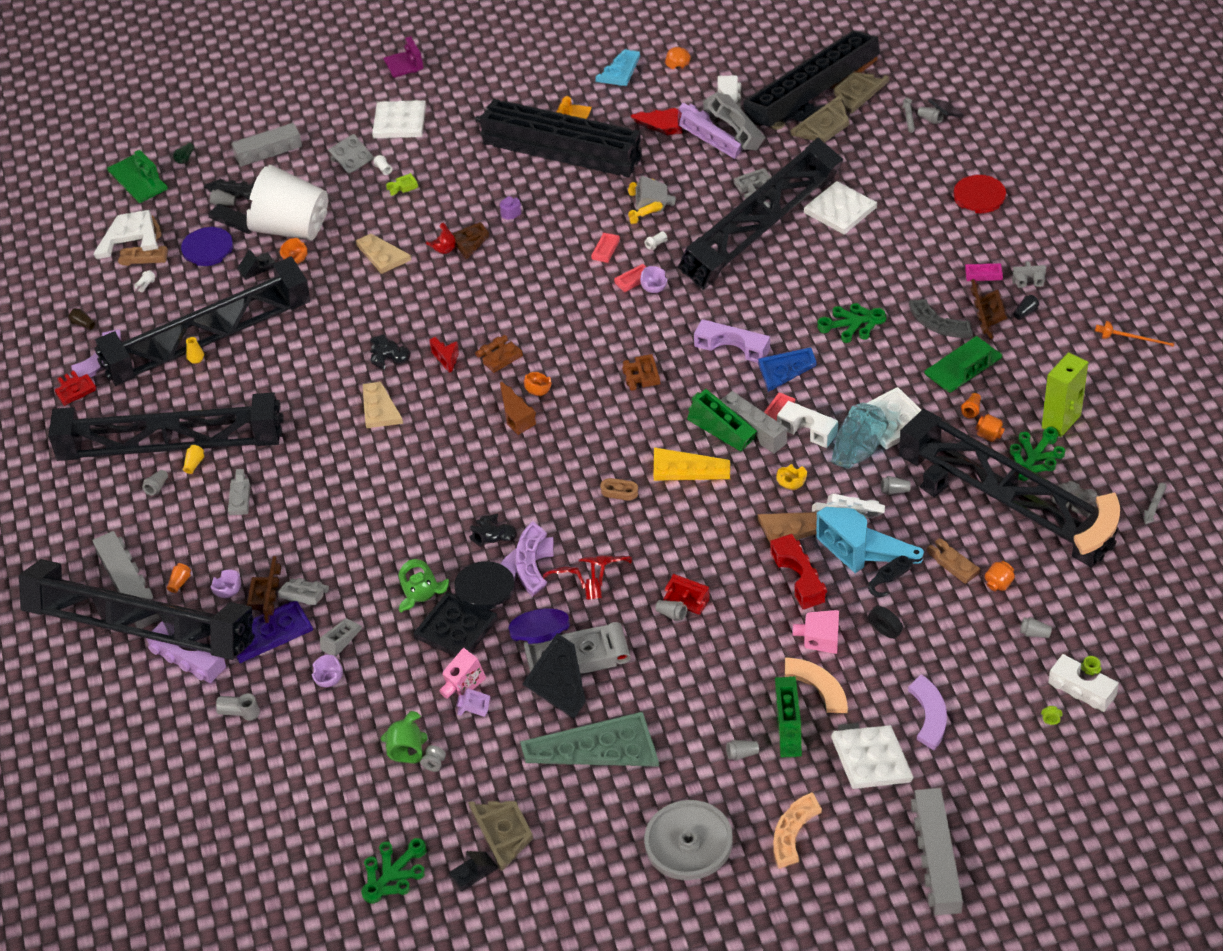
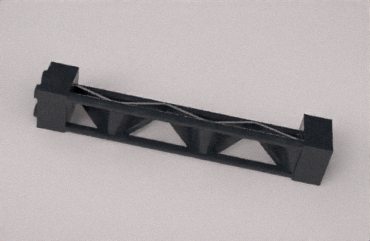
(285, 290)
(47, 593)

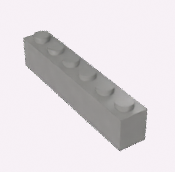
(123, 572)
(937, 852)

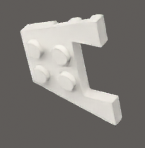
(128, 228)
(868, 508)

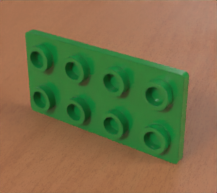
(138, 176)
(963, 364)

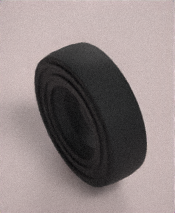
(885, 622)

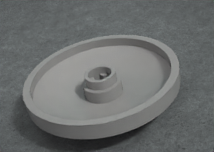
(688, 840)

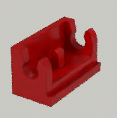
(689, 592)

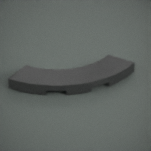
(928, 318)

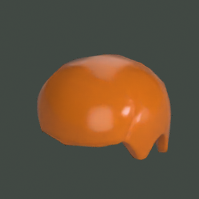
(677, 57)
(295, 248)
(537, 383)

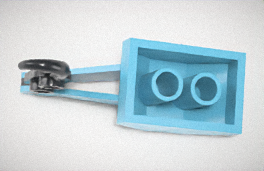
(850, 540)

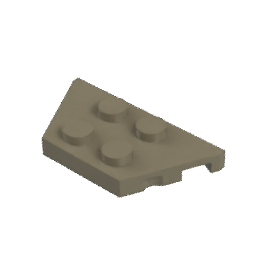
(858, 89)
(824, 122)
(502, 829)

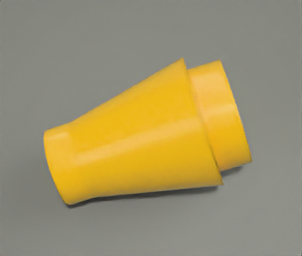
(194, 351)
(193, 457)

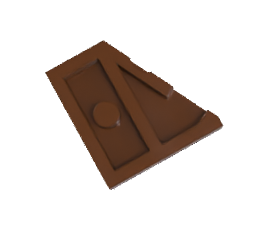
(470, 239)

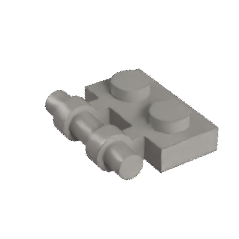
(751, 181)
(303, 591)

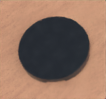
(484, 585)

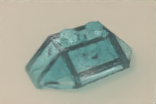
(859, 435)

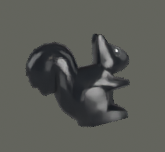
(386, 348)
(488, 532)

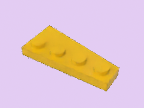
(688, 466)

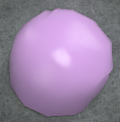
(653, 279)
(227, 585)
(327, 671)

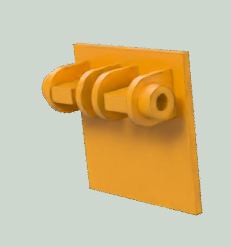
(568, 108)

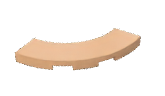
(1103, 527)
(822, 680)
(789, 827)

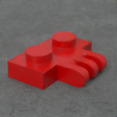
(74, 388)

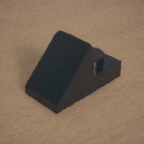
(253, 265)
(473, 870)

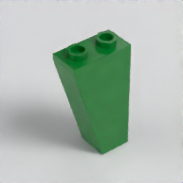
(720, 421)
(788, 717)

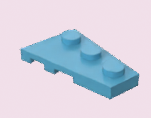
(621, 69)

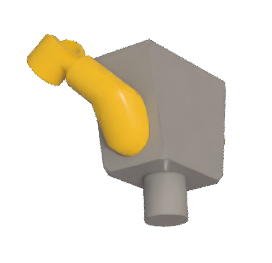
(650, 197)

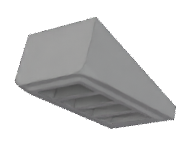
(334, 647)

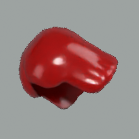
(445, 242)

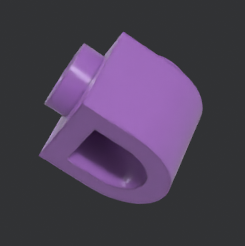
(510, 208)

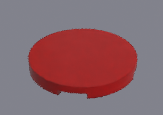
(979, 193)

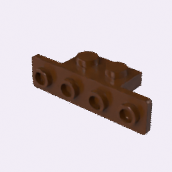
(990, 308)
(263, 592)

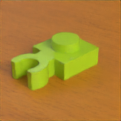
(404, 183)

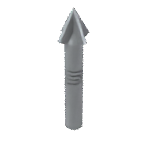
(909, 117)
(1148, 514)

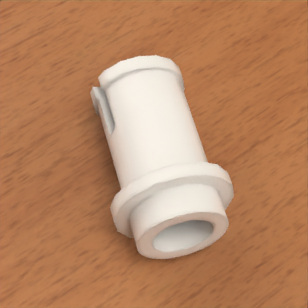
(381, 163)
(652, 242)
(147, 278)

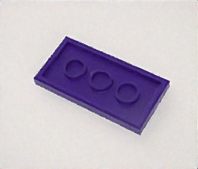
(285, 625)

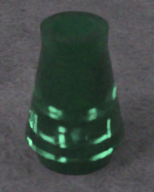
(183, 153)

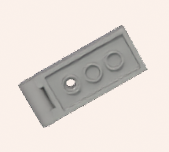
(595, 648)

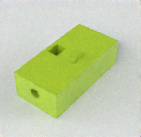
(1065, 393)

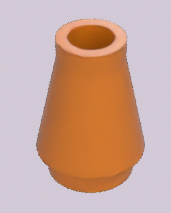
(971, 406)
(178, 577)

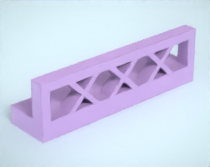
(710, 134)

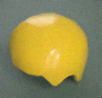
(790, 477)

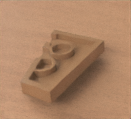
(783, 524)

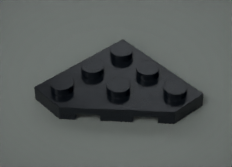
(558, 677)

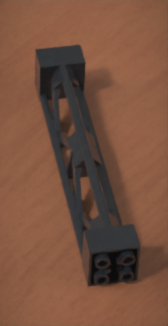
(704, 263)
(67, 429)
(922, 440)

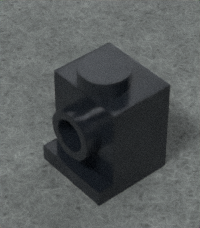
(932, 477)

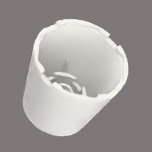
(286, 205)

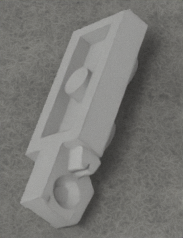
(239, 494)

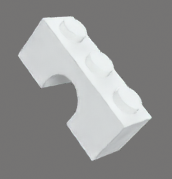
(822, 428)
(1096, 693)

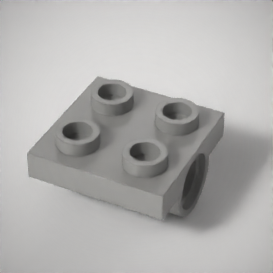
(1087, 495)

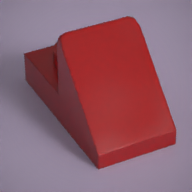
(445, 355)

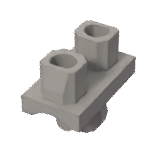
(1029, 274)

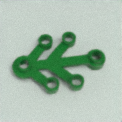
(873, 317)
(1049, 436)
(393, 872)

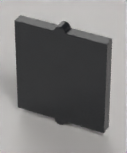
(945, 107)

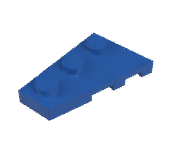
(785, 366)

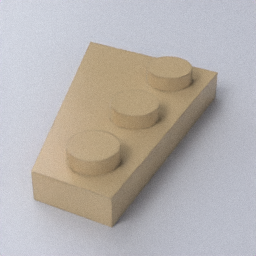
(381, 253)
(379, 407)

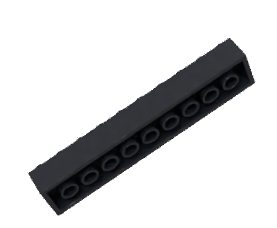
(811, 78)

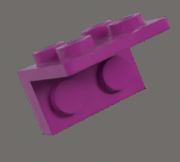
(406, 61)

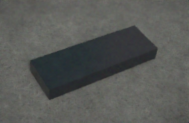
(230, 218)

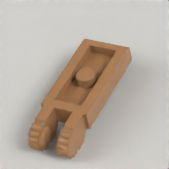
(138, 256)
(953, 561)

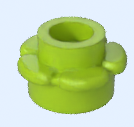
(1088, 663)
(1051, 715)

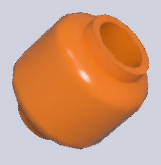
(989, 427)
(999, 576)

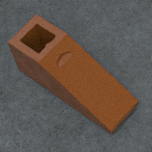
(518, 414)

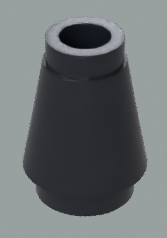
(1027, 306)

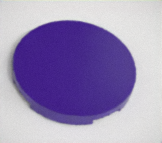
(207, 246)
(538, 625)

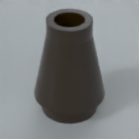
(80, 318)

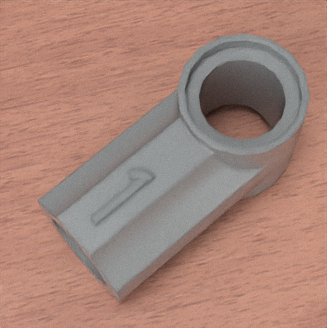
(240, 706)

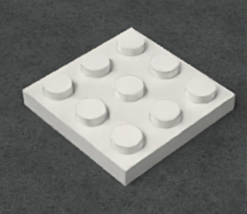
(399, 119)
(840, 207)
(898, 411)
(871, 757)

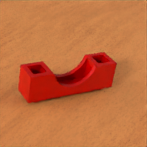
(788, 553)

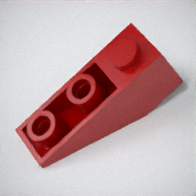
(661, 121)

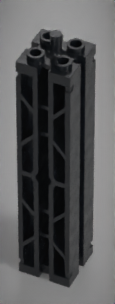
(561, 137)

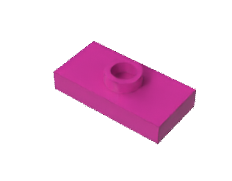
(983, 272)

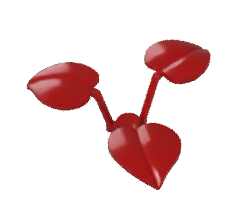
(592, 585)

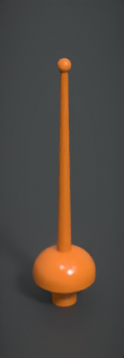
(1107, 331)

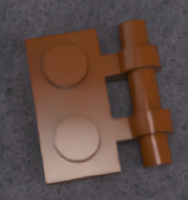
(502, 356)
(646, 369)

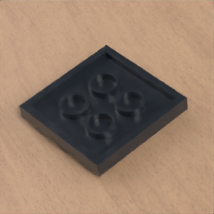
(454, 625)

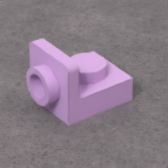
(473, 702)

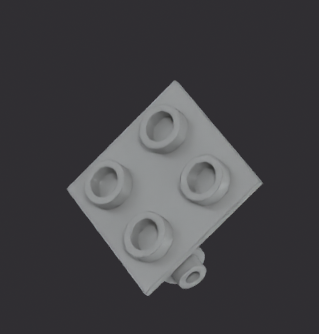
(350, 154)

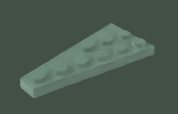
(609, 742)

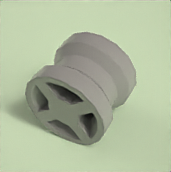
(433, 758)

